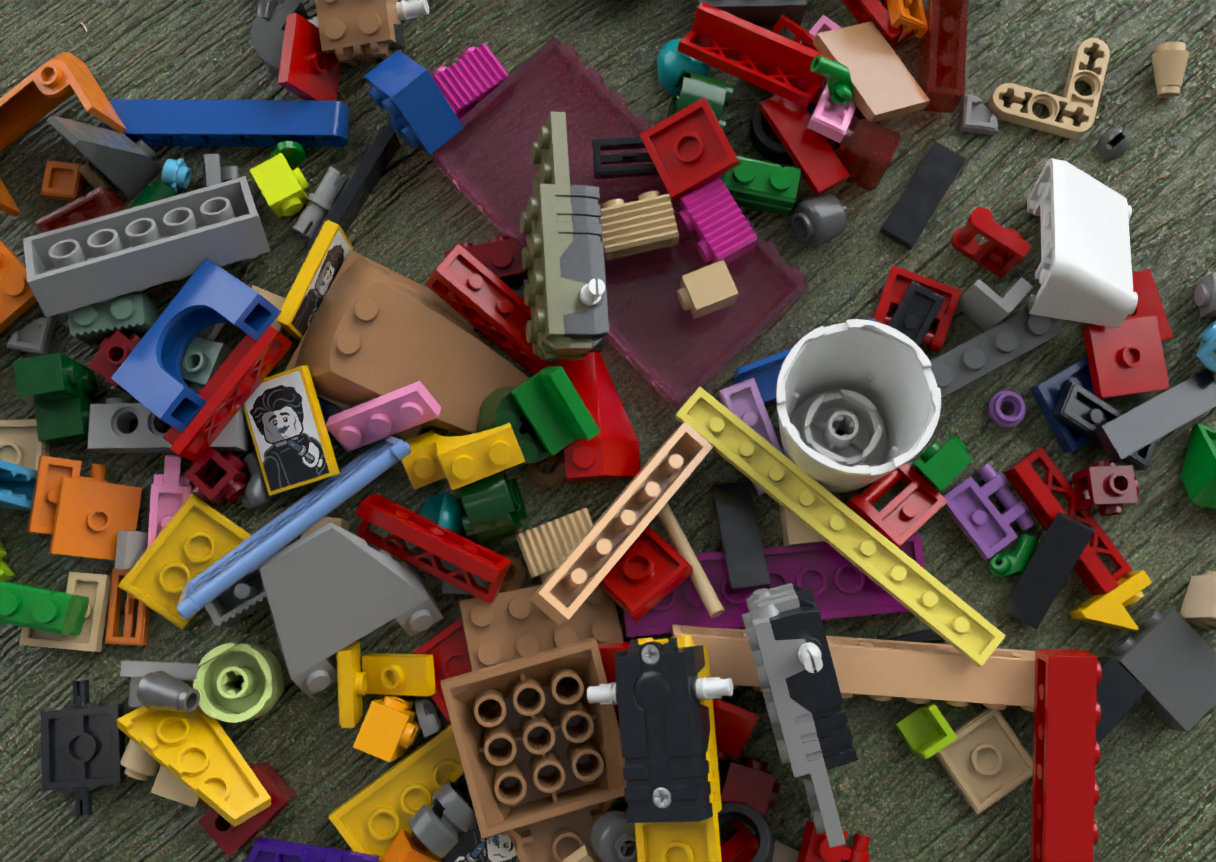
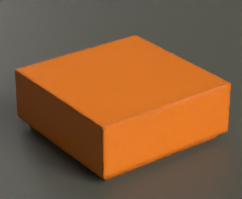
(62, 181)

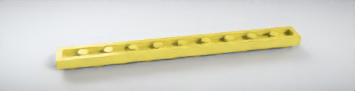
(842, 528)

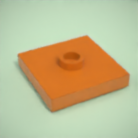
(90, 517)

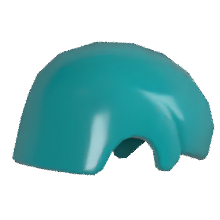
(672, 62)
(444, 511)

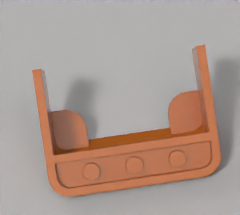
(40, 95)

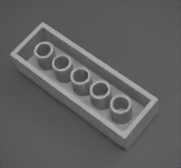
(143, 246)

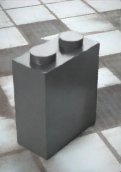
(1172, 666)

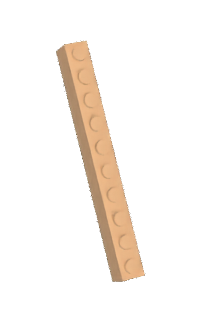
(890, 669)

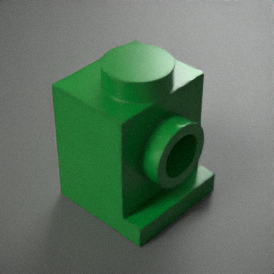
(942, 462)

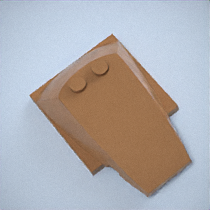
(389, 332)
(535, 735)

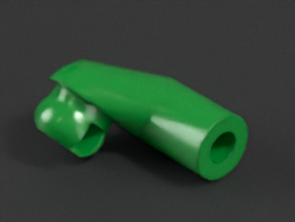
(837, 78)
(1014, 561)

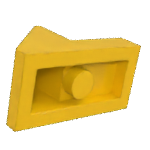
(1108, 608)

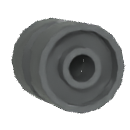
(441, 822)

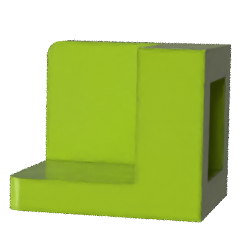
(925, 730)

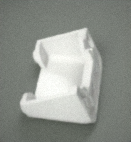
(1083, 248)

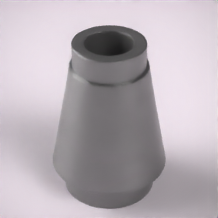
(167, 693)

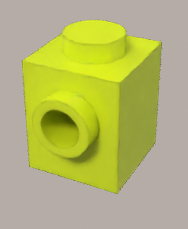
(281, 185)

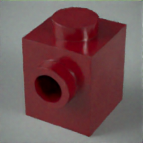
(749, 784)

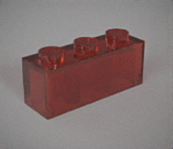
(944, 54)

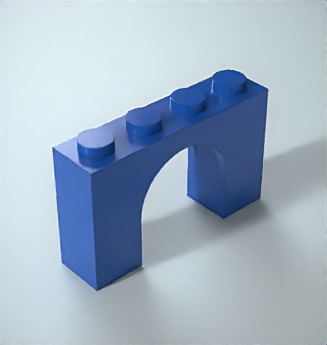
(154, 365)

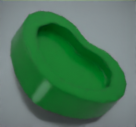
(292, 151)

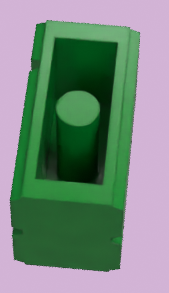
(763, 185)
(42, 608)

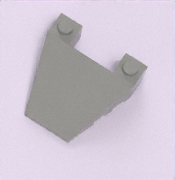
(333, 593)

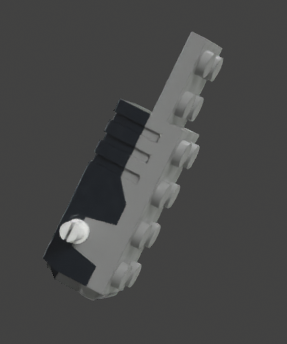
(801, 694)

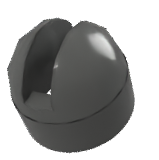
(1117, 151)

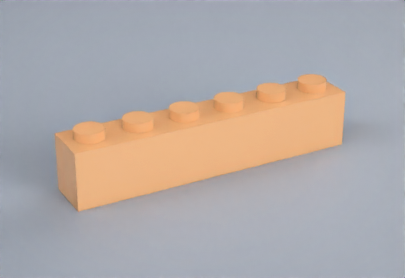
(621, 524)

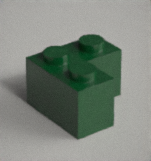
(61, 396)

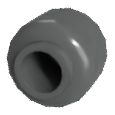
(819, 219)
(614, 838)

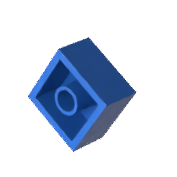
(413, 102)

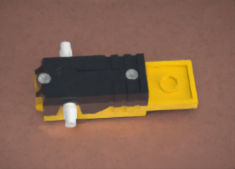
(668, 746)

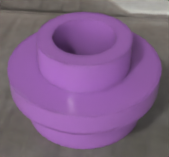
(1016, 404)

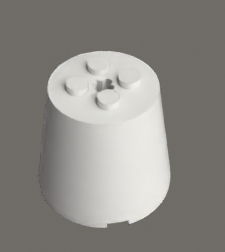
(869, 386)

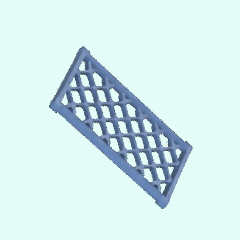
(290, 524)

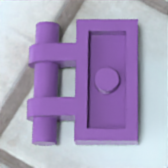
(979, 517)

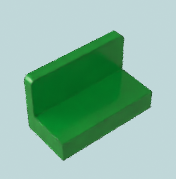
(555, 409)

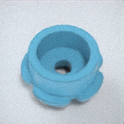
(176, 174)

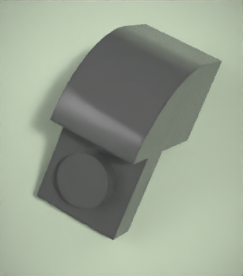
(269, 36)

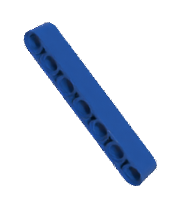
(233, 122)

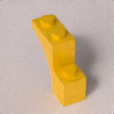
(461, 457)

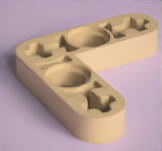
(1069, 104)

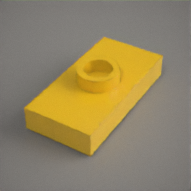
(399, 674)
(351, 685)

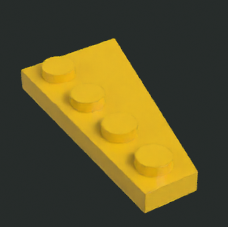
(200, 757)
(383, 807)

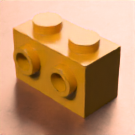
(388, 728)

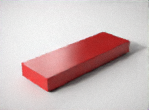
(805, 147)

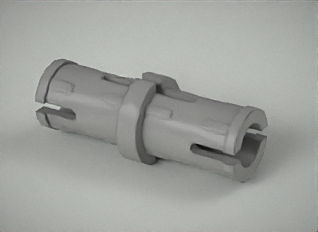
(320, 203)

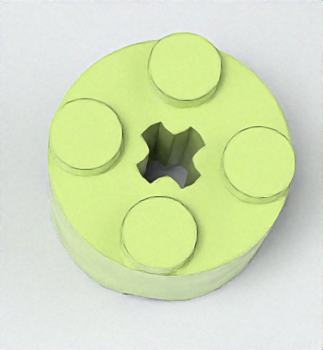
(220, 671)

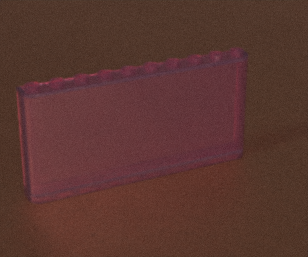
(646, 320)

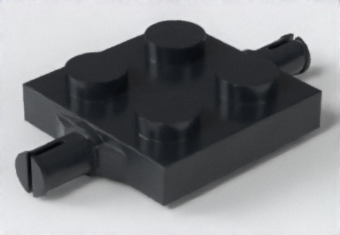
(82, 747)

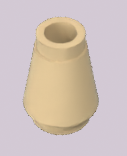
(1169, 68)

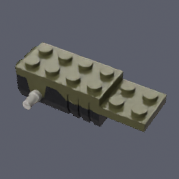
(562, 254)

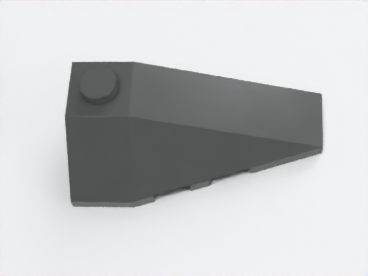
(112, 153)

